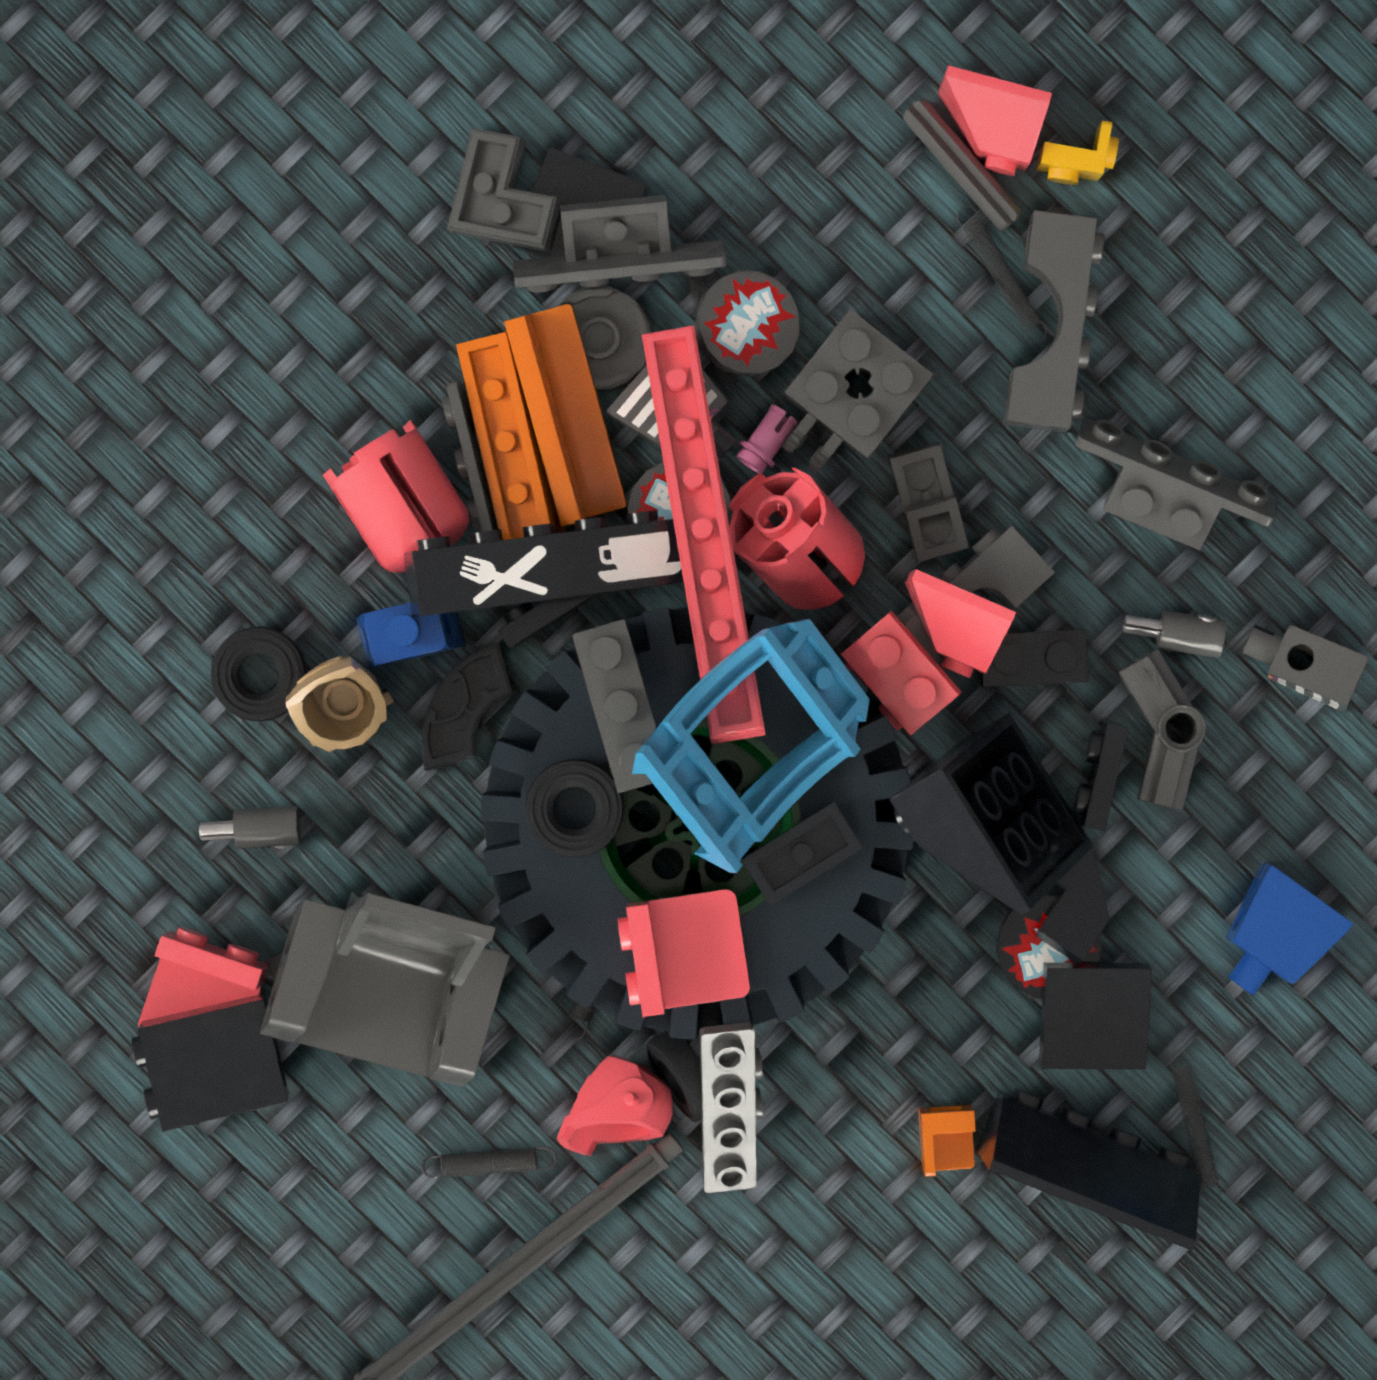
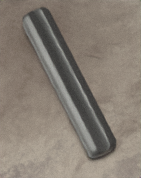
(961, 164)

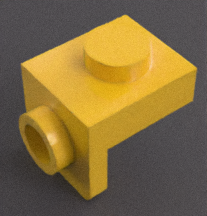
(1069, 163)

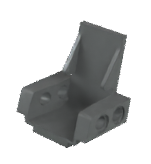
(388, 986)

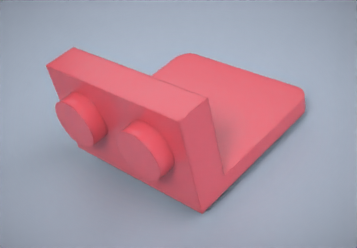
(900, 674)
(684, 951)
(200, 974)

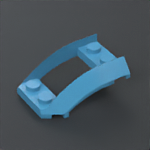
(694, 786)

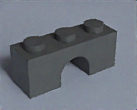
(1003, 566)
(616, 697)

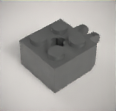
(822, 395)

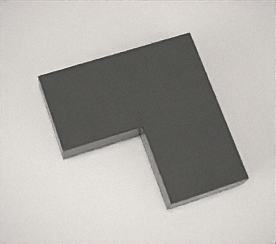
(487, 199)

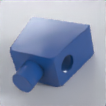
(396, 636)
(1281, 930)

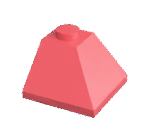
(995, 117)
(958, 623)

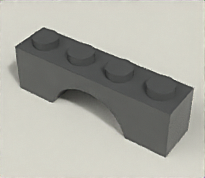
(1061, 257)

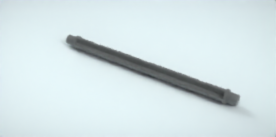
(524, 1260)

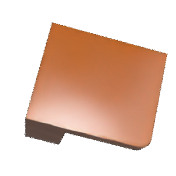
(946, 1138)

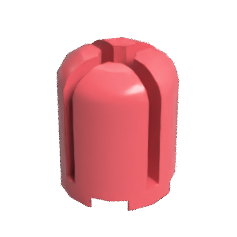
(398, 496)
(808, 525)

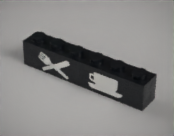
(542, 564)

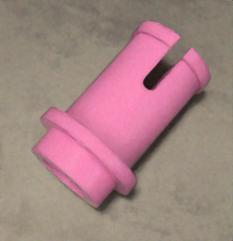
(766, 440)

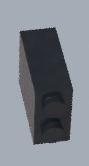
(210, 1063)

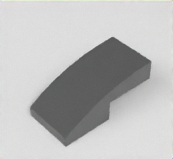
(928, 501)

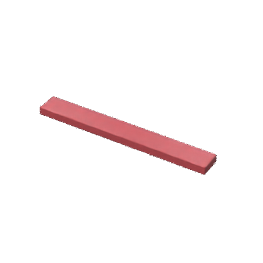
(701, 523)

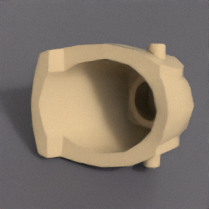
(338, 704)

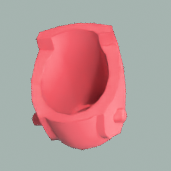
(617, 1106)

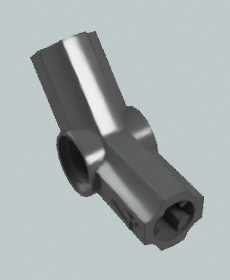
(1158, 698)

